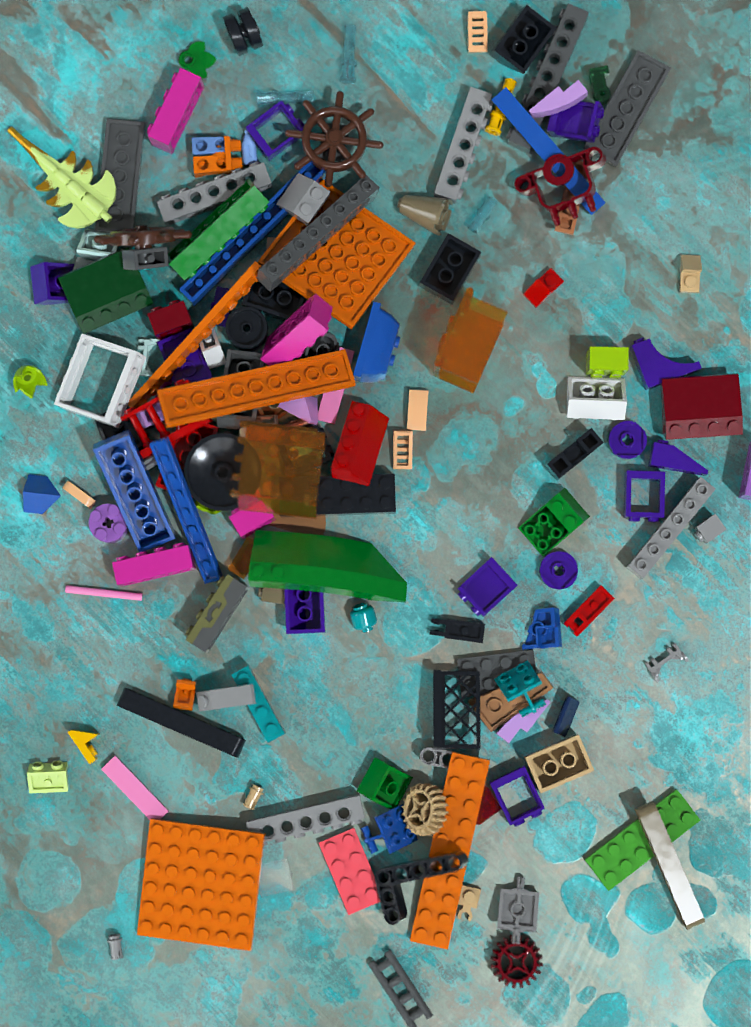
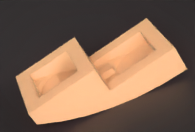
(417, 409)

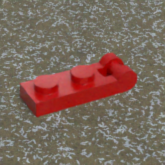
(589, 610)

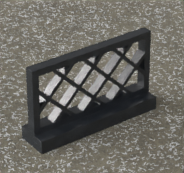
(439, 710)

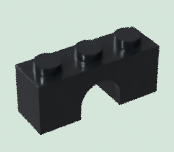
(574, 454)

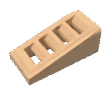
(477, 15)
(402, 432)

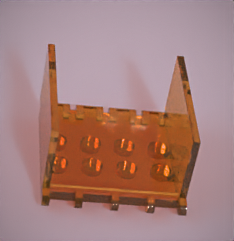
(468, 342)
(279, 469)

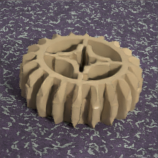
(424, 809)

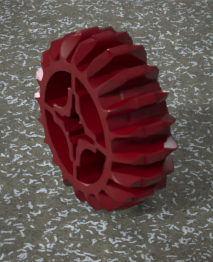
(510, 968)

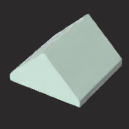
(91, 250)

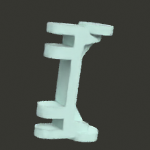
(148, 345)

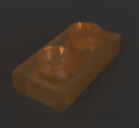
(241, 562)

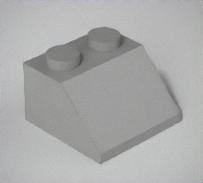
(303, 198)

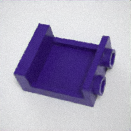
(577, 122)
(486, 587)

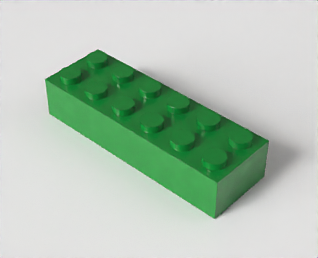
(217, 229)

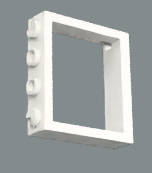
(123, 389)

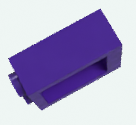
(263, 119)
(650, 476)
(511, 776)

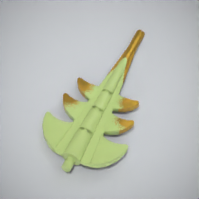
(88, 200)

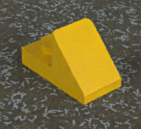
(81, 739)

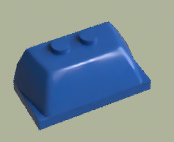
(377, 346)

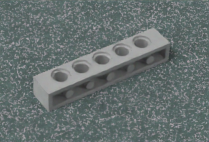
(478, 99)
(208, 202)
(670, 528)
(352, 803)

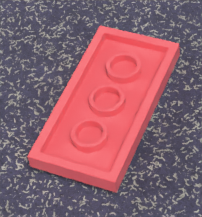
(350, 870)

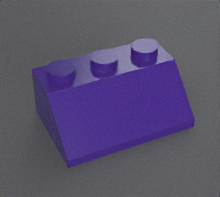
(304, 612)

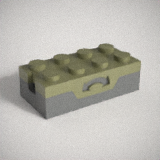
(217, 613)

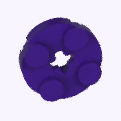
(634, 448)
(569, 570)

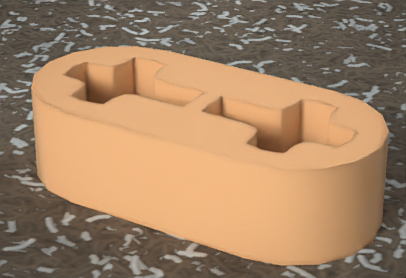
(79, 494)

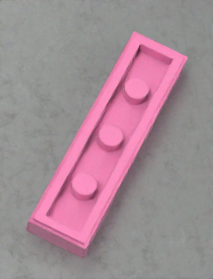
(331, 400)
(134, 789)

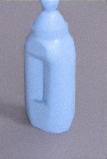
(248, 149)

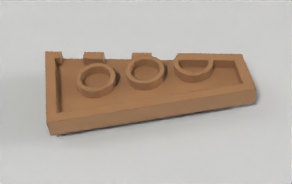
(497, 710)

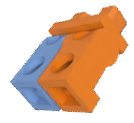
(213, 155)

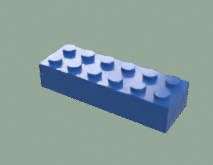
(134, 491)

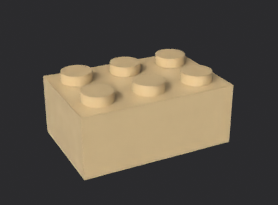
(559, 763)

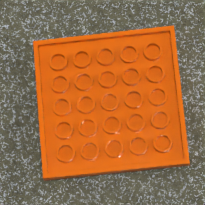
(350, 265)
(201, 884)

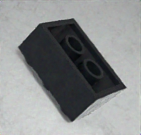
(523, 40)

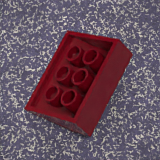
(701, 406)

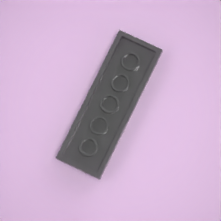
(629, 106)
(123, 160)

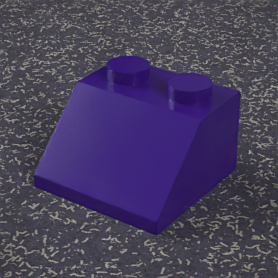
(46, 284)

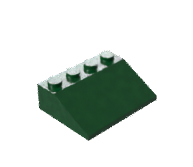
(104, 292)

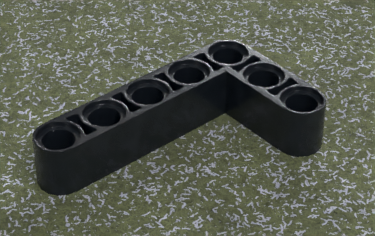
(412, 873)

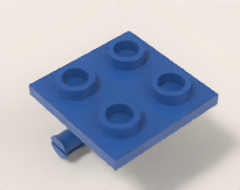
(392, 830)

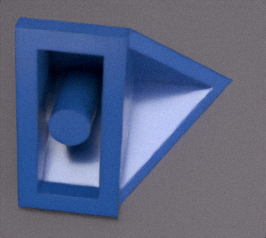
(39, 494)

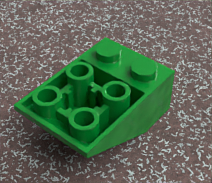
(554, 522)

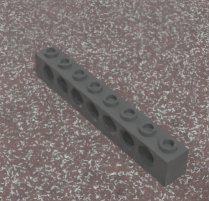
(570, 15)
(317, 233)

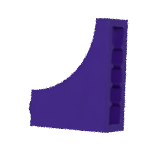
(654, 366)

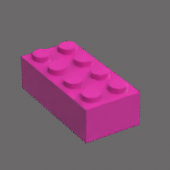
(175, 111)
(297, 332)
(154, 565)

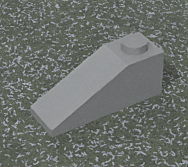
(226, 697)

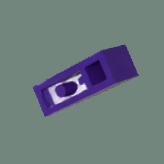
(671, 458)

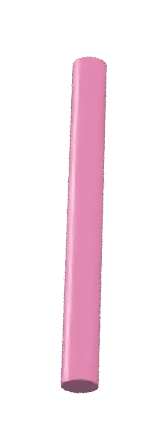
(103, 592)

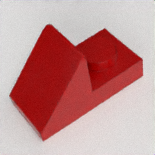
(543, 287)

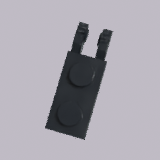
(460, 630)

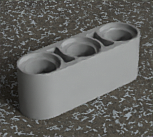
(438, 754)

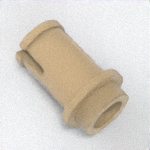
(253, 796)

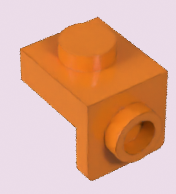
(184, 694)

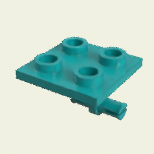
(519, 682)

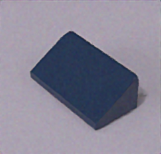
(566, 716)

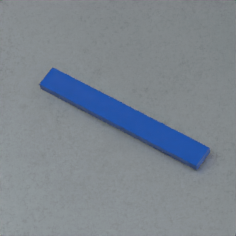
(541, 143)
(186, 509)

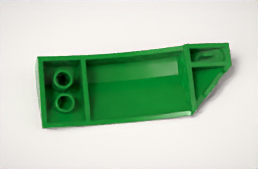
(323, 566)

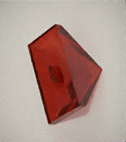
(488, 806)

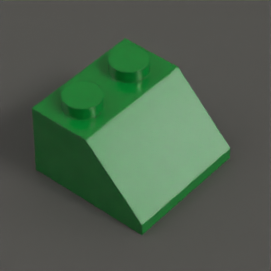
(384, 784)

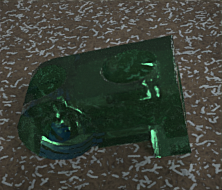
(598, 84)

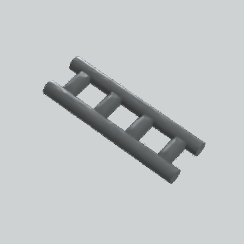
(401, 977)

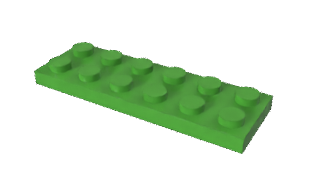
(630, 847)

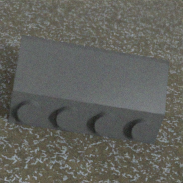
(237, 362)

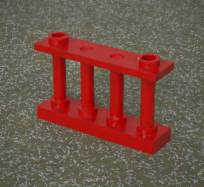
(182, 430)

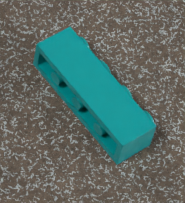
(262, 710)

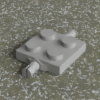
(518, 910)

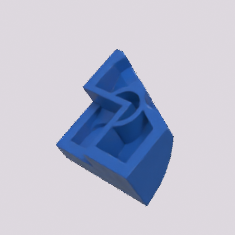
(545, 630)

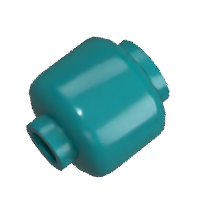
(363, 617)

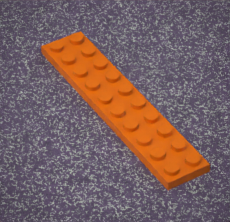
(255, 388)
(441, 893)

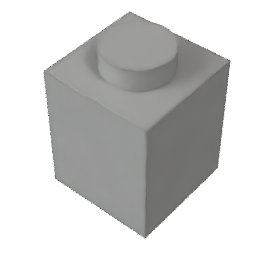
(709, 529)

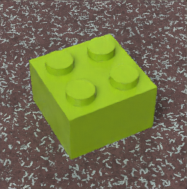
(607, 361)

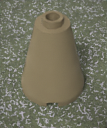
(426, 211)

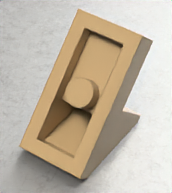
(690, 273)

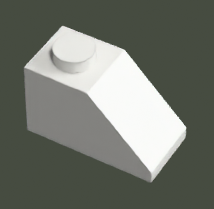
(212, 350)

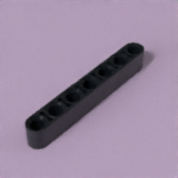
(181, 722)

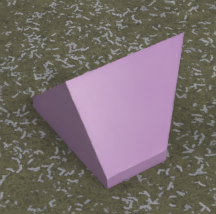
(303, 408)

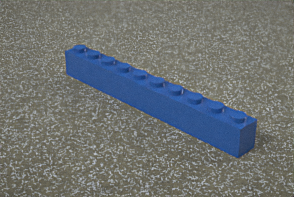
(235, 250)

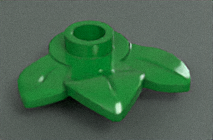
(200, 59)

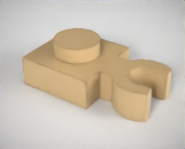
(469, 899)

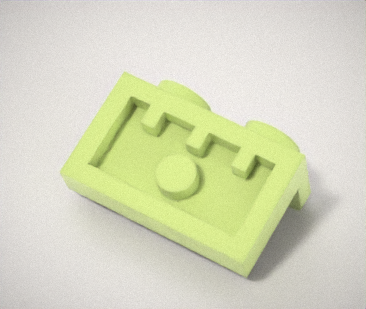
(48, 777)

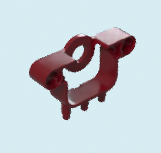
(546, 171)

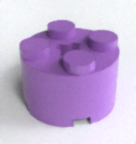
(99, 518)

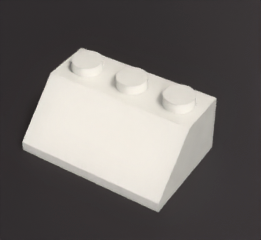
(596, 398)

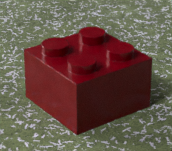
(170, 319)

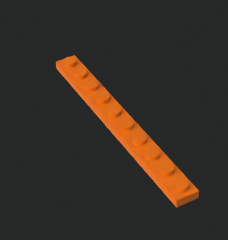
(200, 332)

